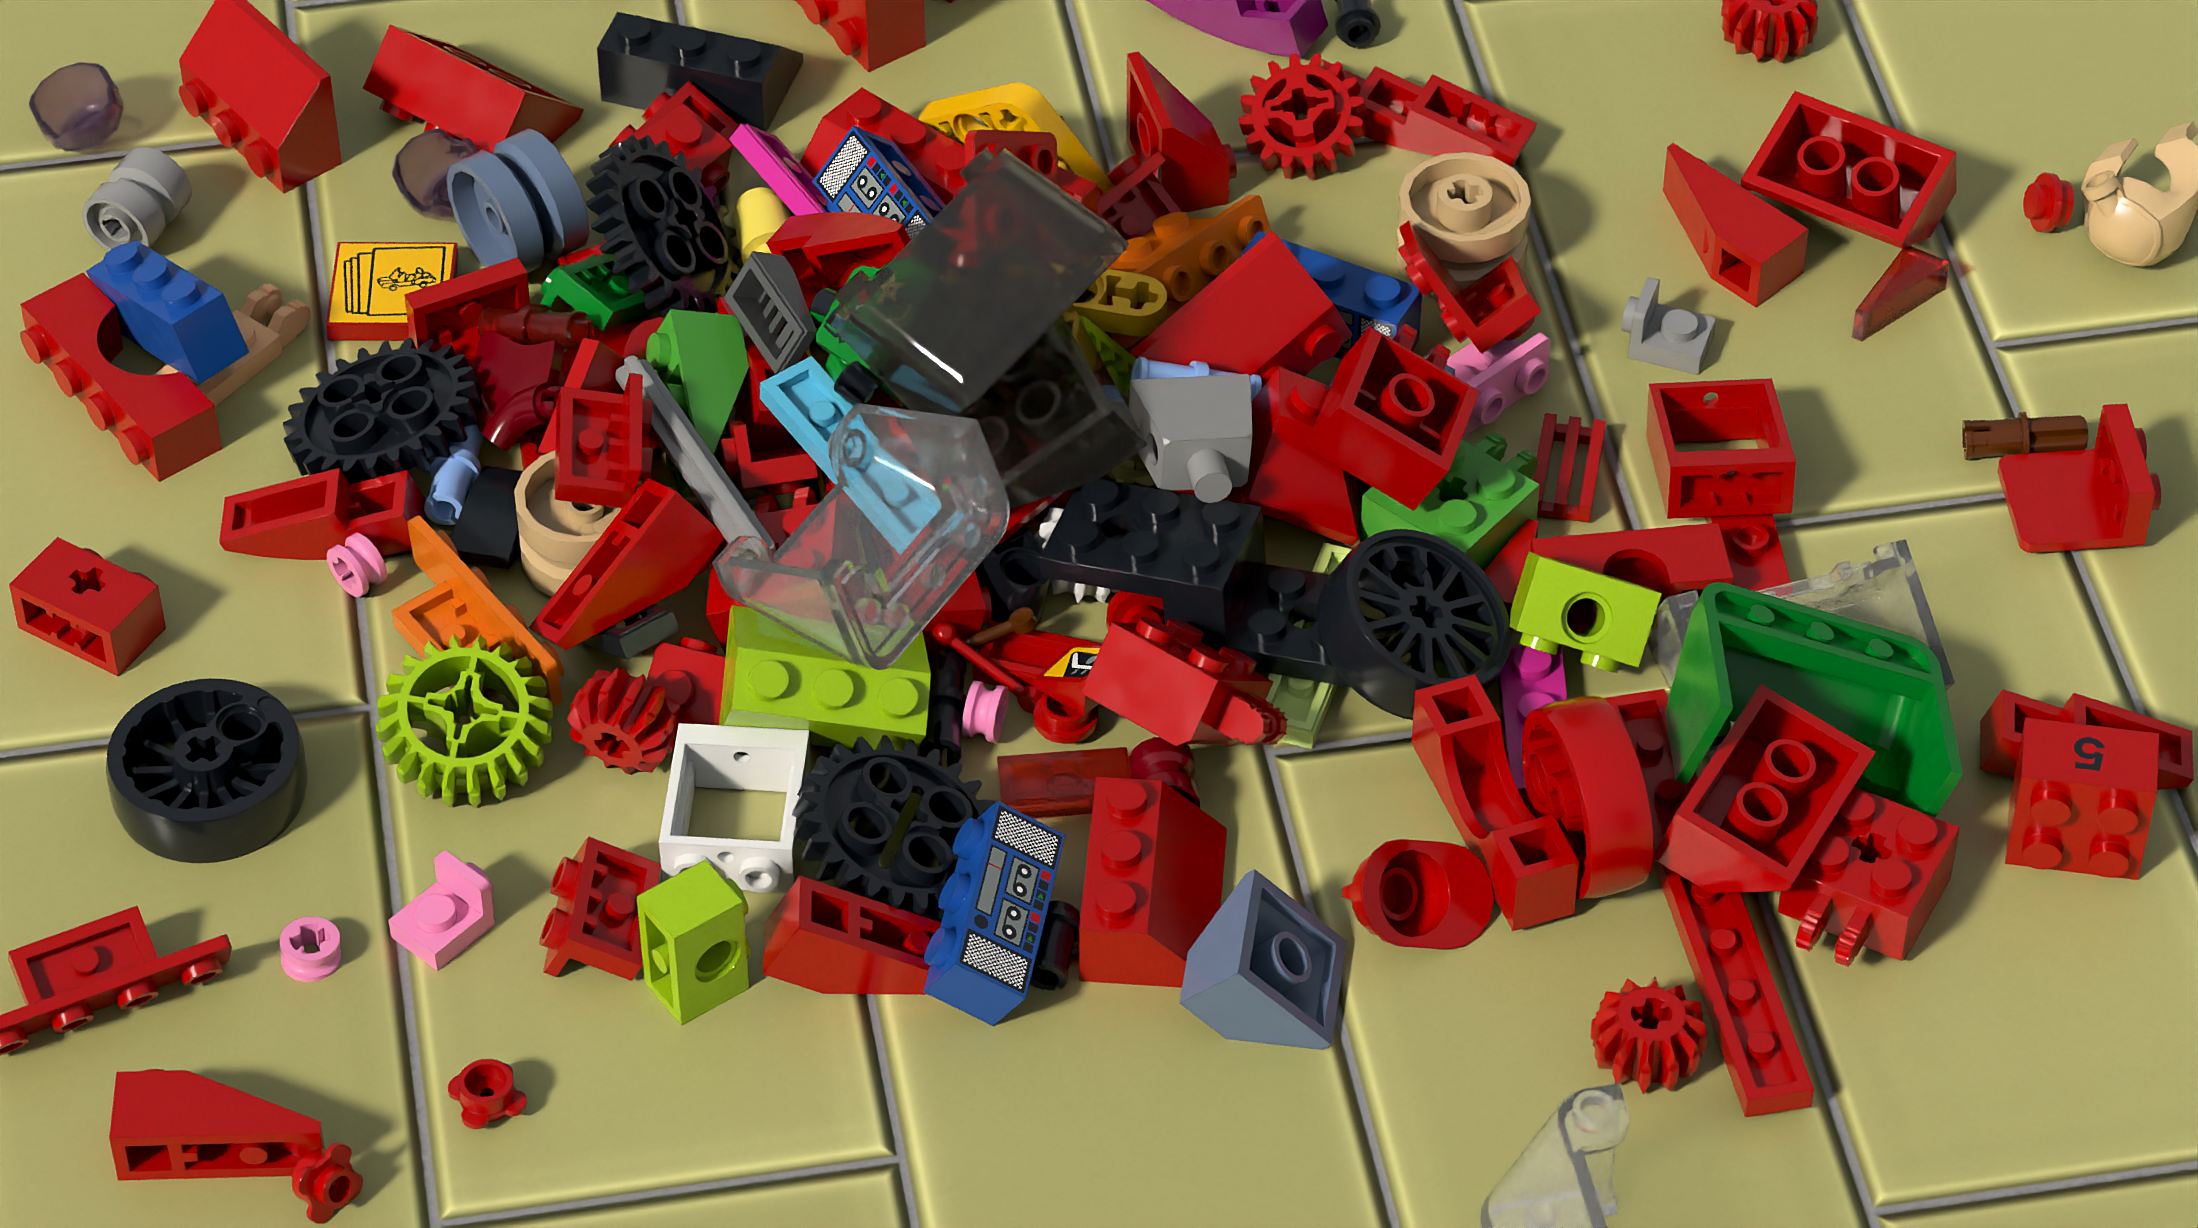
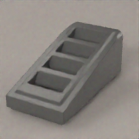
(765, 300)

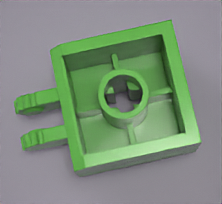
(1472, 507)

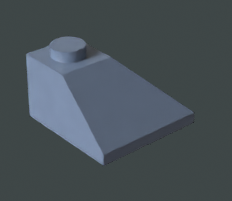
(1265, 970)

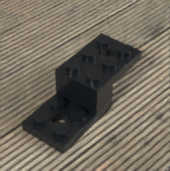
(1202, 564)

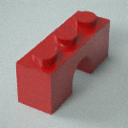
(1658, 558)

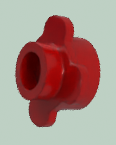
(483, 1079)
(326, 1181)

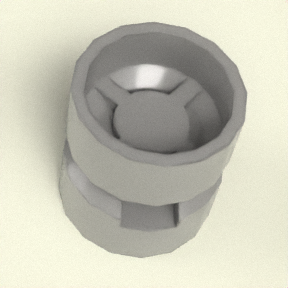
(137, 200)

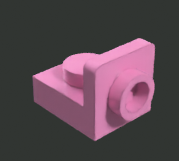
(446, 914)

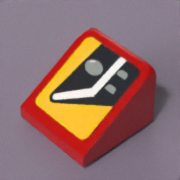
(1067, 676)

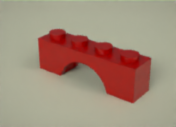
(155, 418)
(1467, 762)

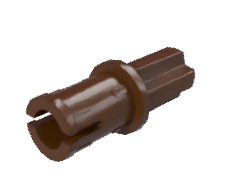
(2023, 435)

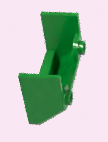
(1843, 671)

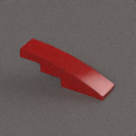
(1438, 118)

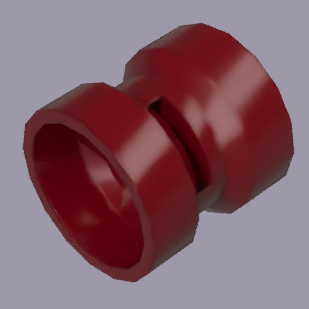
(1167, 763)

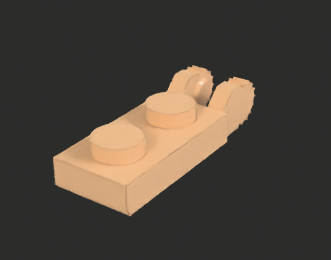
(262, 342)

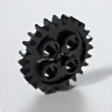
(662, 226)
(384, 412)
(854, 805)

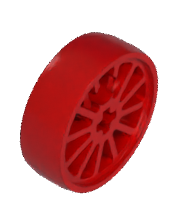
(1591, 781)

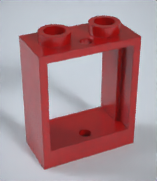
(1720, 480)

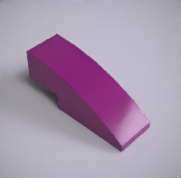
(1261, 25)

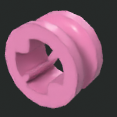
(357, 565)
(985, 711)
(310, 966)

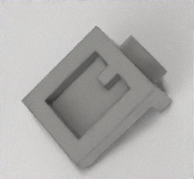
(1666, 333)

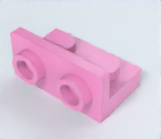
(1501, 374)

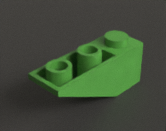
(703, 367)

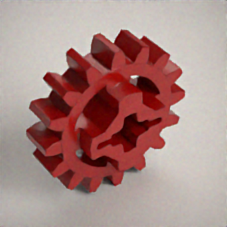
(1277, 120)

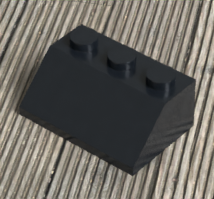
(653, 56)

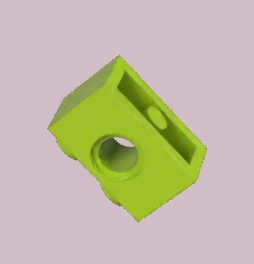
(1621, 619)
(694, 941)

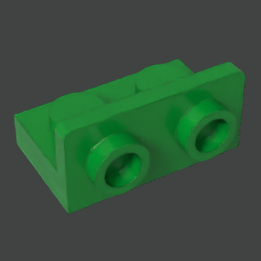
(595, 290)

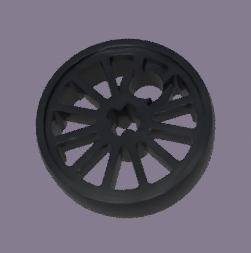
(1429, 614)
(220, 783)

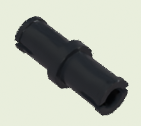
(945, 706)

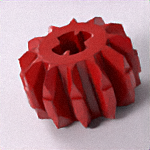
(1769, 26)
(624, 720)
(1649, 1034)

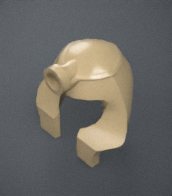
(2132, 218)

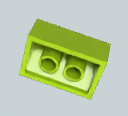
(794, 684)

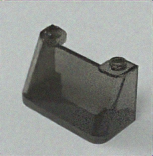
(975, 285)

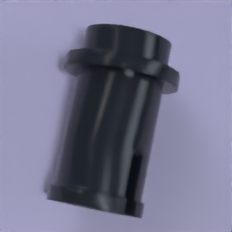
(1357, 22)
(1056, 946)

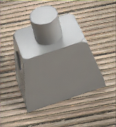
(1195, 432)

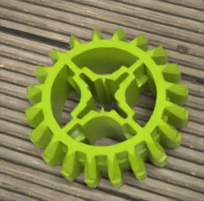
(416, 705)

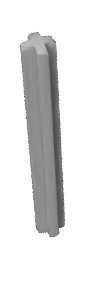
(694, 458)

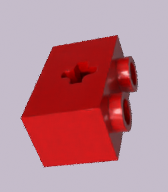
(88, 606)

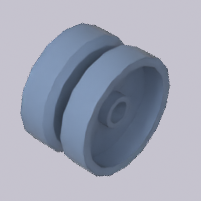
(518, 202)

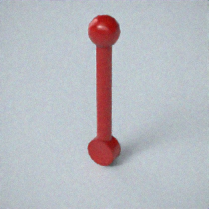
(945, 635)

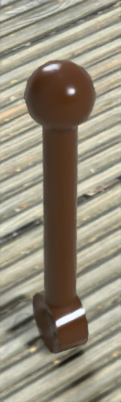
(1020, 621)

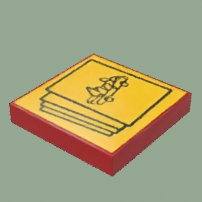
(372, 282)

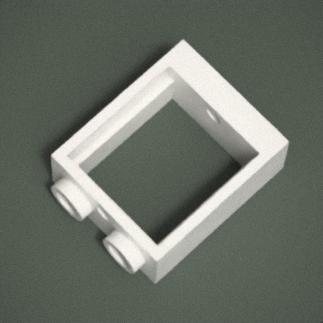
(709, 759)

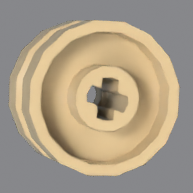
(1467, 212)
(552, 531)

